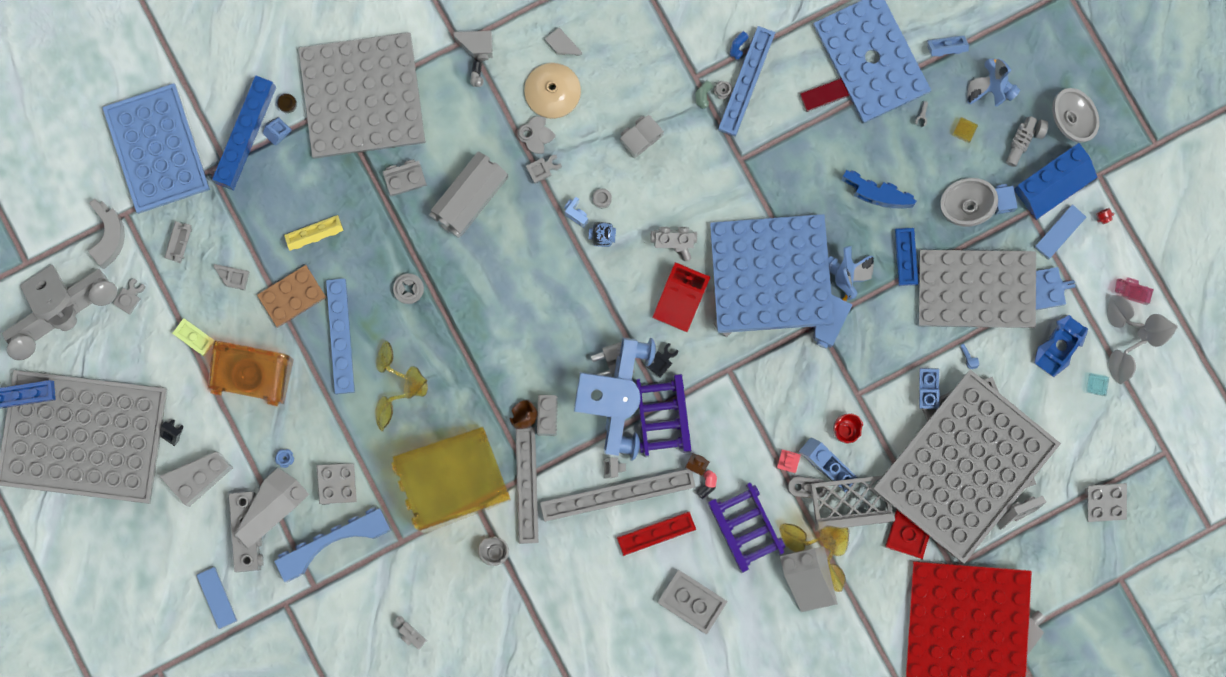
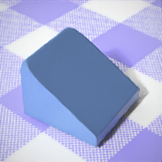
(276, 131)

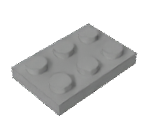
(692, 602)

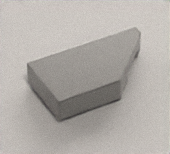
(562, 44)
(233, 277)

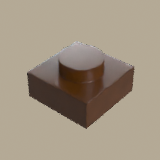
(697, 464)

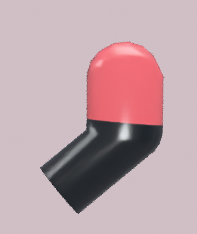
(710, 484)

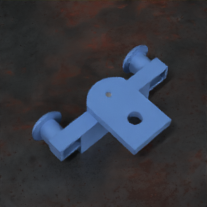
(619, 396)

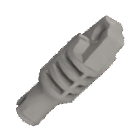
(1021, 140)

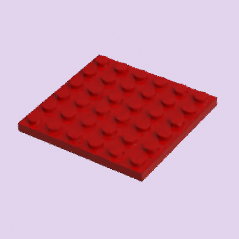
(968, 621)

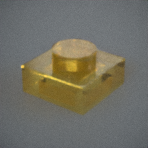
(965, 130)

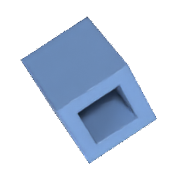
(1006, 199)

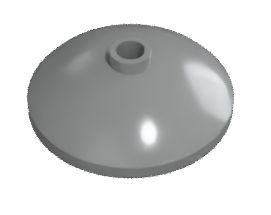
(1075, 115)
(967, 195)

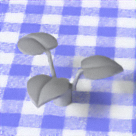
(1155, 331)

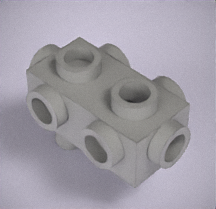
(677, 239)

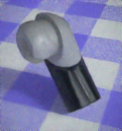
(476, 80)

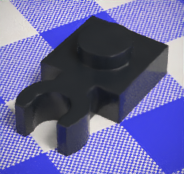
(661, 361)

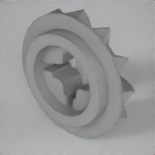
(399, 288)

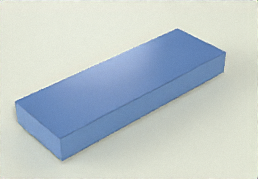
(1060, 232)
(217, 598)

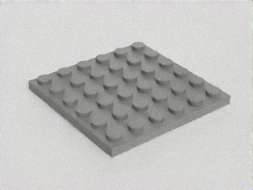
(361, 95)

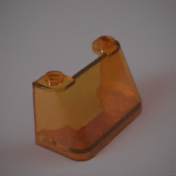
(249, 372)

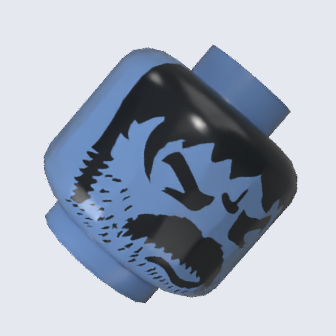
(602, 234)

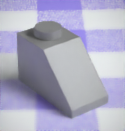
(476, 43)

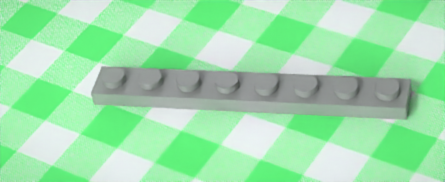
(617, 495)

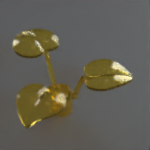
(414, 384)
(834, 539)

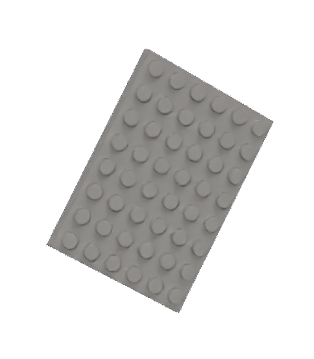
(86, 442)
(966, 466)

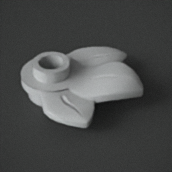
(539, 134)

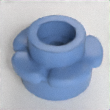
(284, 453)

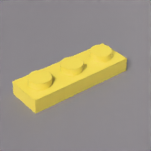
(313, 233)

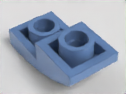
(929, 388)

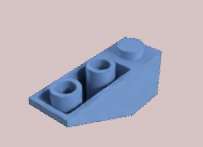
(826, 462)

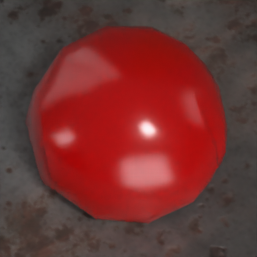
(848, 428)

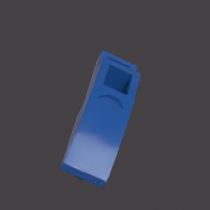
(885, 196)

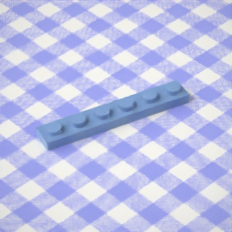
(746, 81)
(340, 336)

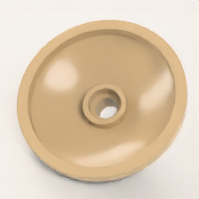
(555, 102)

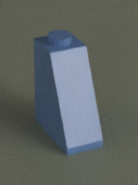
(827, 334)

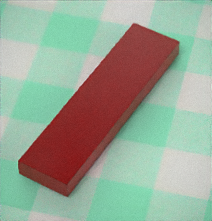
(656, 533)

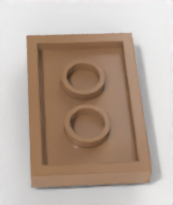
(291, 296)

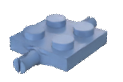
(1050, 289)

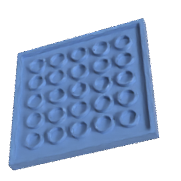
(771, 273)

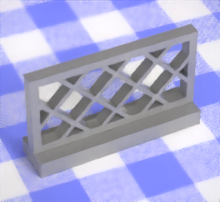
(848, 520)

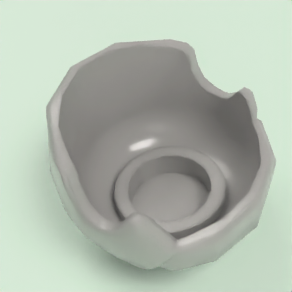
(493, 551)

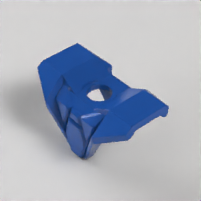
(1054, 360)

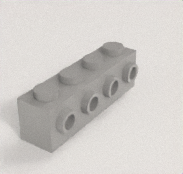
(244, 558)

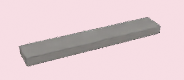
(527, 485)

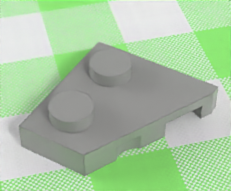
(1019, 510)

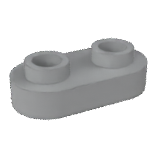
(805, 491)

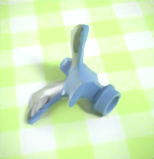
(996, 82)
(849, 272)

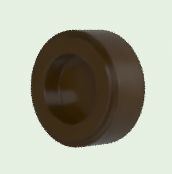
(287, 103)

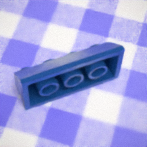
(1056, 181)

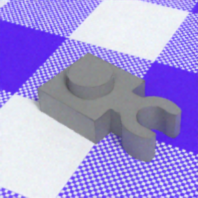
(540, 169)
(128, 299)

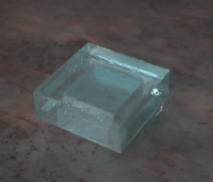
(1097, 384)

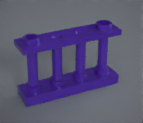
(680, 423)
(726, 526)

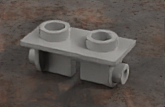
(178, 242)

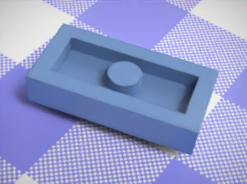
(948, 46)

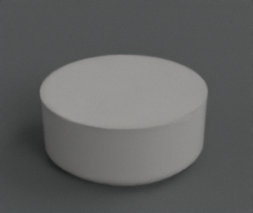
(1041, 129)
(602, 198)

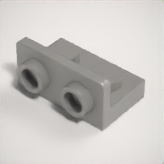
(404, 178)

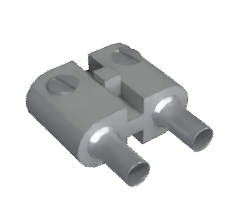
(610, 354)

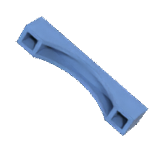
(296, 563)

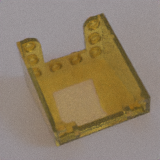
(450, 480)

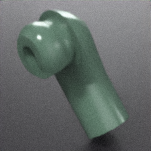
(701, 94)

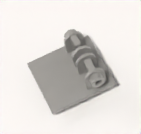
(336, 483)
(1107, 502)

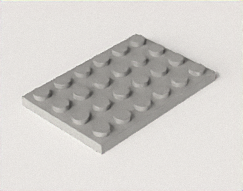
(977, 289)

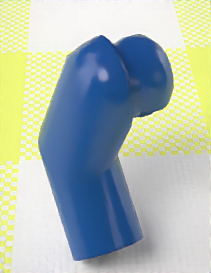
(736, 44)

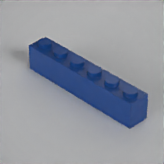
(244, 133)

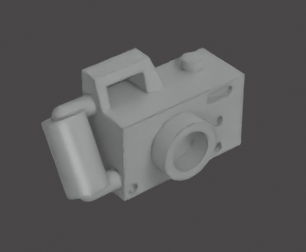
(410, 634)

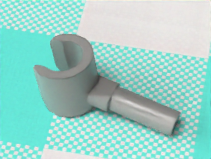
(922, 114)

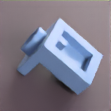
(578, 215)

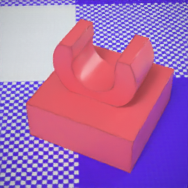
(788, 461)

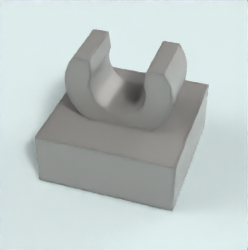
(612, 467)

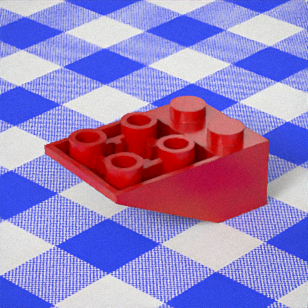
(681, 297)

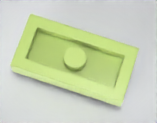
(193, 337)

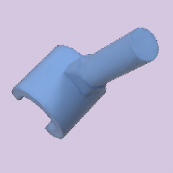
(972, 363)

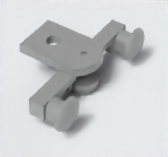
(54, 307)

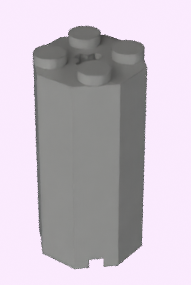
(468, 194)

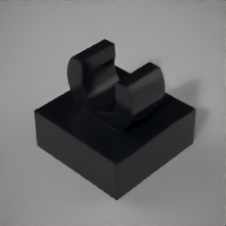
(171, 433)

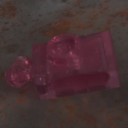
(1134, 291)

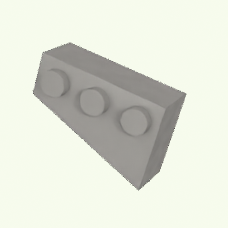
(197, 477)

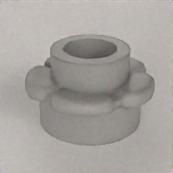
(723, 85)

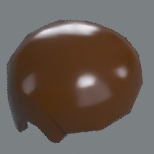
(524, 415)

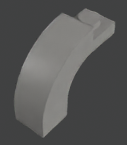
(114, 234)

